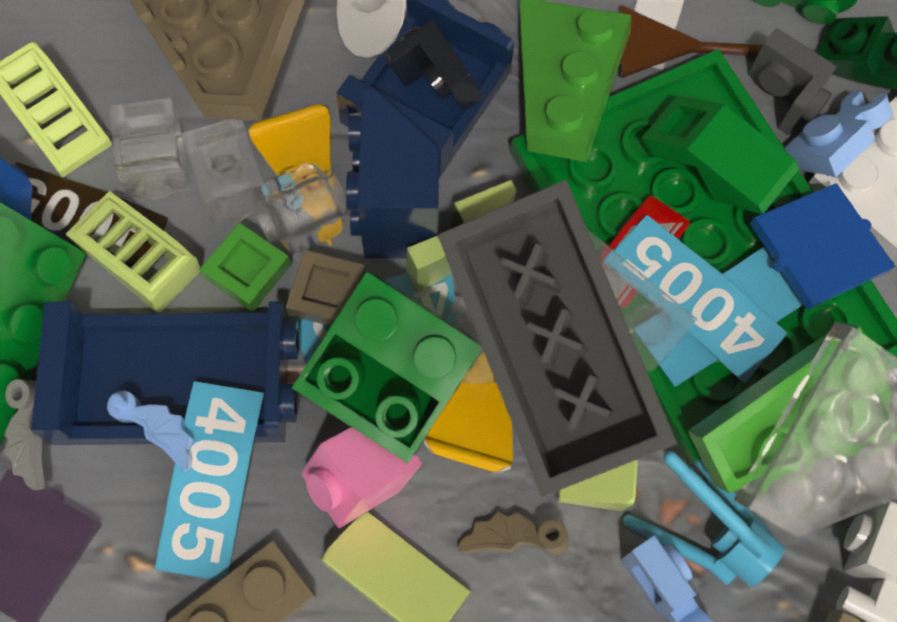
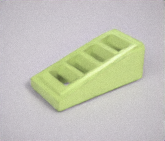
(27, 77)
(166, 283)

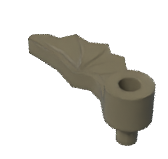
(511, 532)

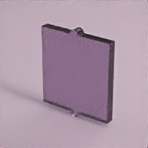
(37, 546)

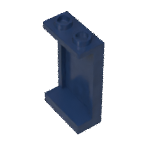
(157, 362)

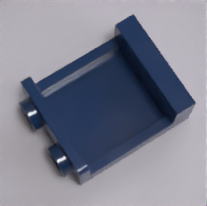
(481, 49)

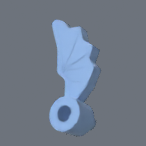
(158, 423)

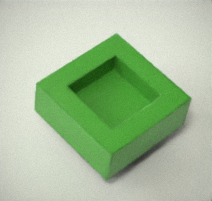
(245, 267)

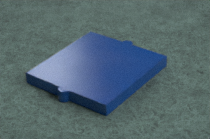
(821, 245)

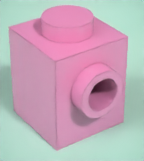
(354, 475)

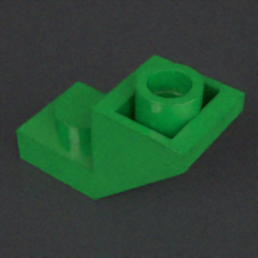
(729, 153)

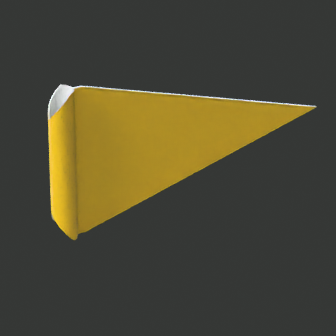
(295, 139)
(474, 429)

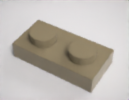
(257, 591)

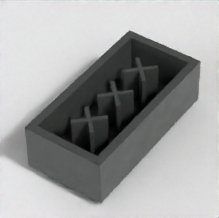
(556, 339)

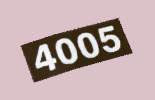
(62, 202)

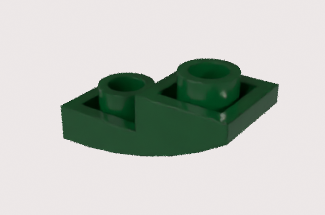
(862, 50)

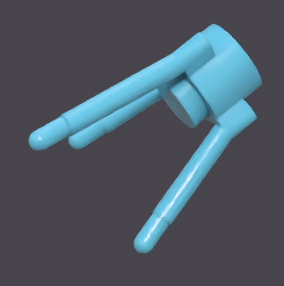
(743, 542)

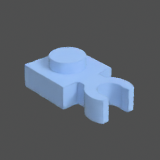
(835, 141)
(664, 580)

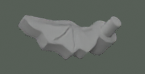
(24, 445)

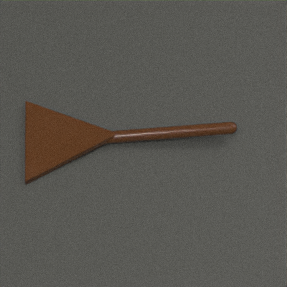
(655, 43)

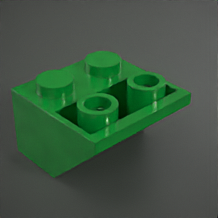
(388, 366)

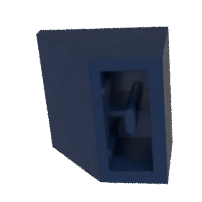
(392, 180)

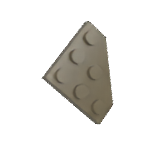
(223, 49)

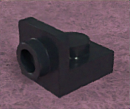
(429, 54)

